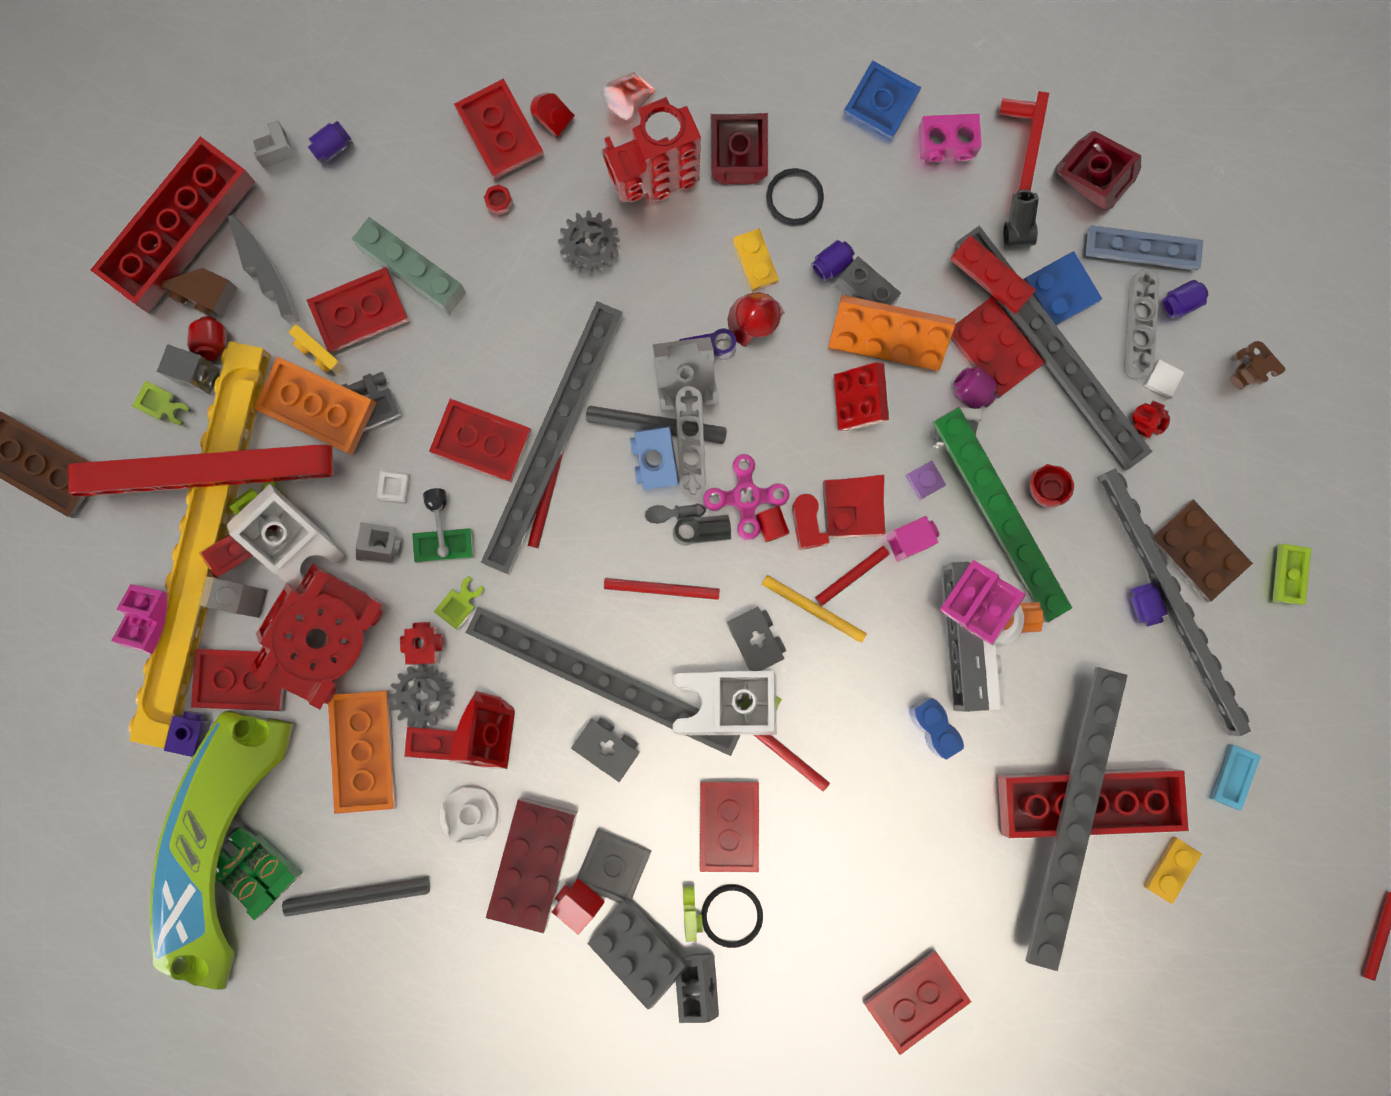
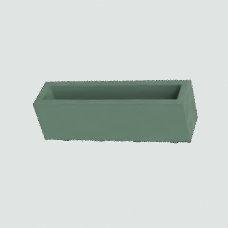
(409, 265)

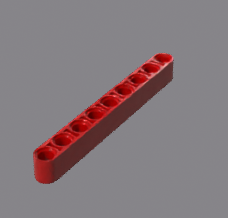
(200, 470)

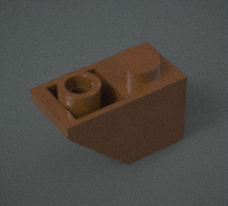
(202, 288)

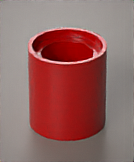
(772, 524)

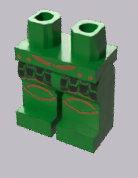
(255, 873)

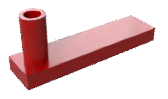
(1034, 111)

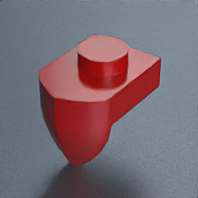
(551, 112)

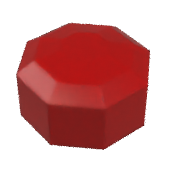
(498, 199)

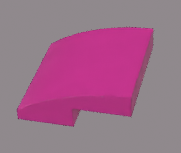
(982, 602)
(143, 618)

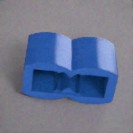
(939, 735)

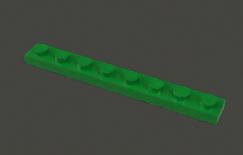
(1001, 514)

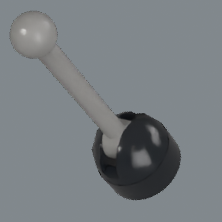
(436, 501)

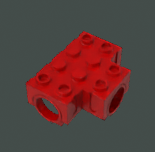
(654, 165)

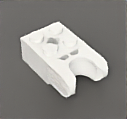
(287, 546)
(720, 699)

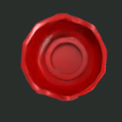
(1051, 486)

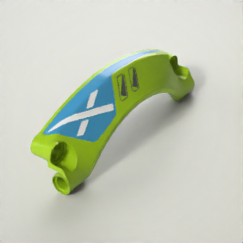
(182, 898)

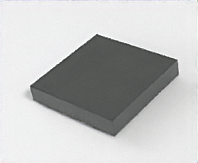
(613, 866)

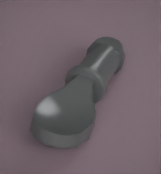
(660, 513)

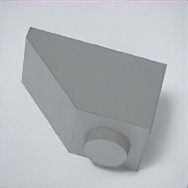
(232, 597)

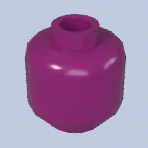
(975, 388)

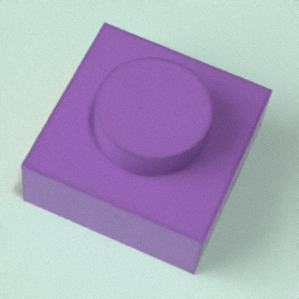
(926, 480)

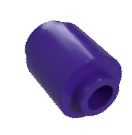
(329, 141)
(833, 260)
(1185, 299)
(1148, 604)

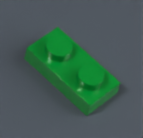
(458, 542)

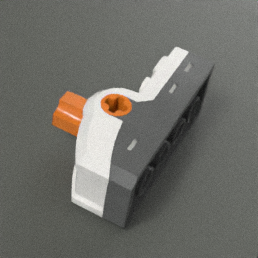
(973, 660)

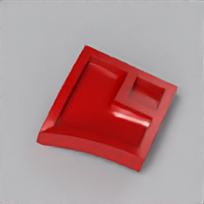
(854, 507)

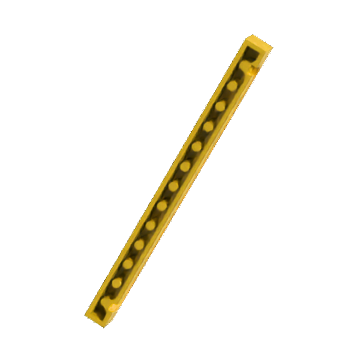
(206, 520)

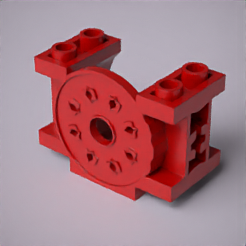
(337, 601)

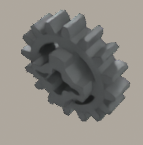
(599, 237)
(421, 708)

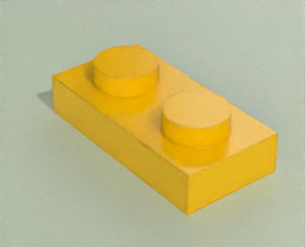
(755, 260)
(306, 343)
(1172, 870)

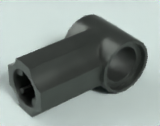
(1022, 225)
(705, 529)

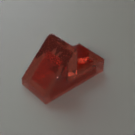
(627, 95)

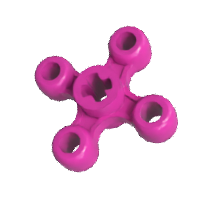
(745, 484)

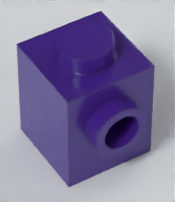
(186, 733)

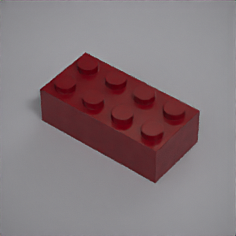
(531, 865)

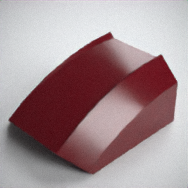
(739, 147)
(1100, 169)

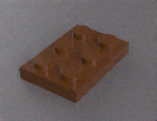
(1201, 551)

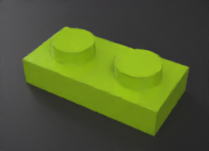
(1292, 574)

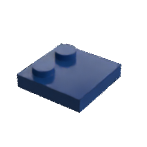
(882, 99)
(1064, 288)

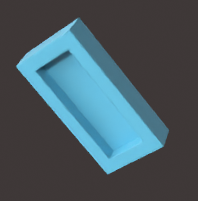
(1235, 777)

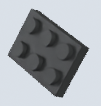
(638, 954)

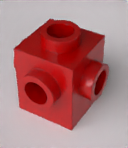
(411, 644)

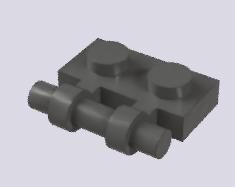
(386, 406)

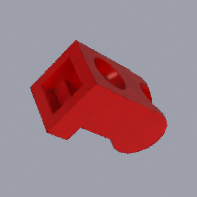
(806, 524)

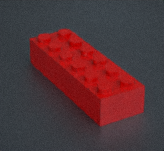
(173, 224)
(1126, 804)

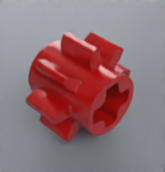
(1151, 419)

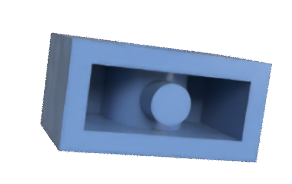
(655, 475)

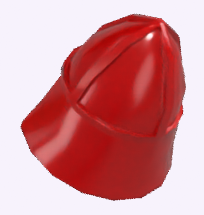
(754, 316)

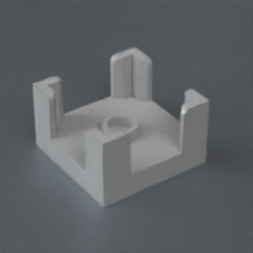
(684, 365)

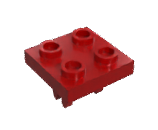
(861, 396)

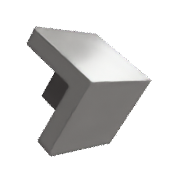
(273, 147)

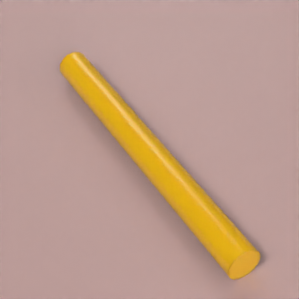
(814, 609)

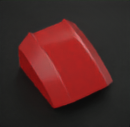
(484, 733)

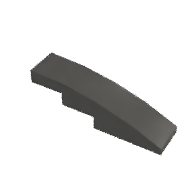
(258, 263)

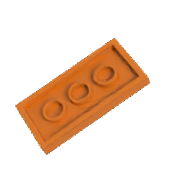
(891, 332)
(315, 405)
(361, 752)

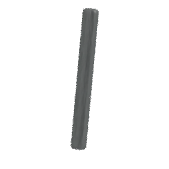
(643, 421)
(356, 896)

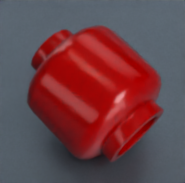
(207, 338)

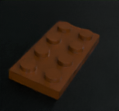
(37, 465)

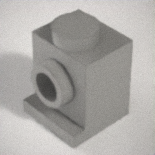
(373, 535)

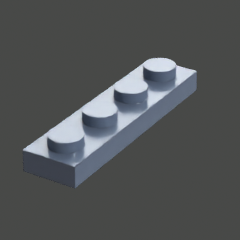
(1144, 247)

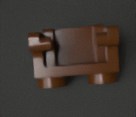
(1257, 366)

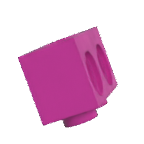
(948, 129)
(913, 538)

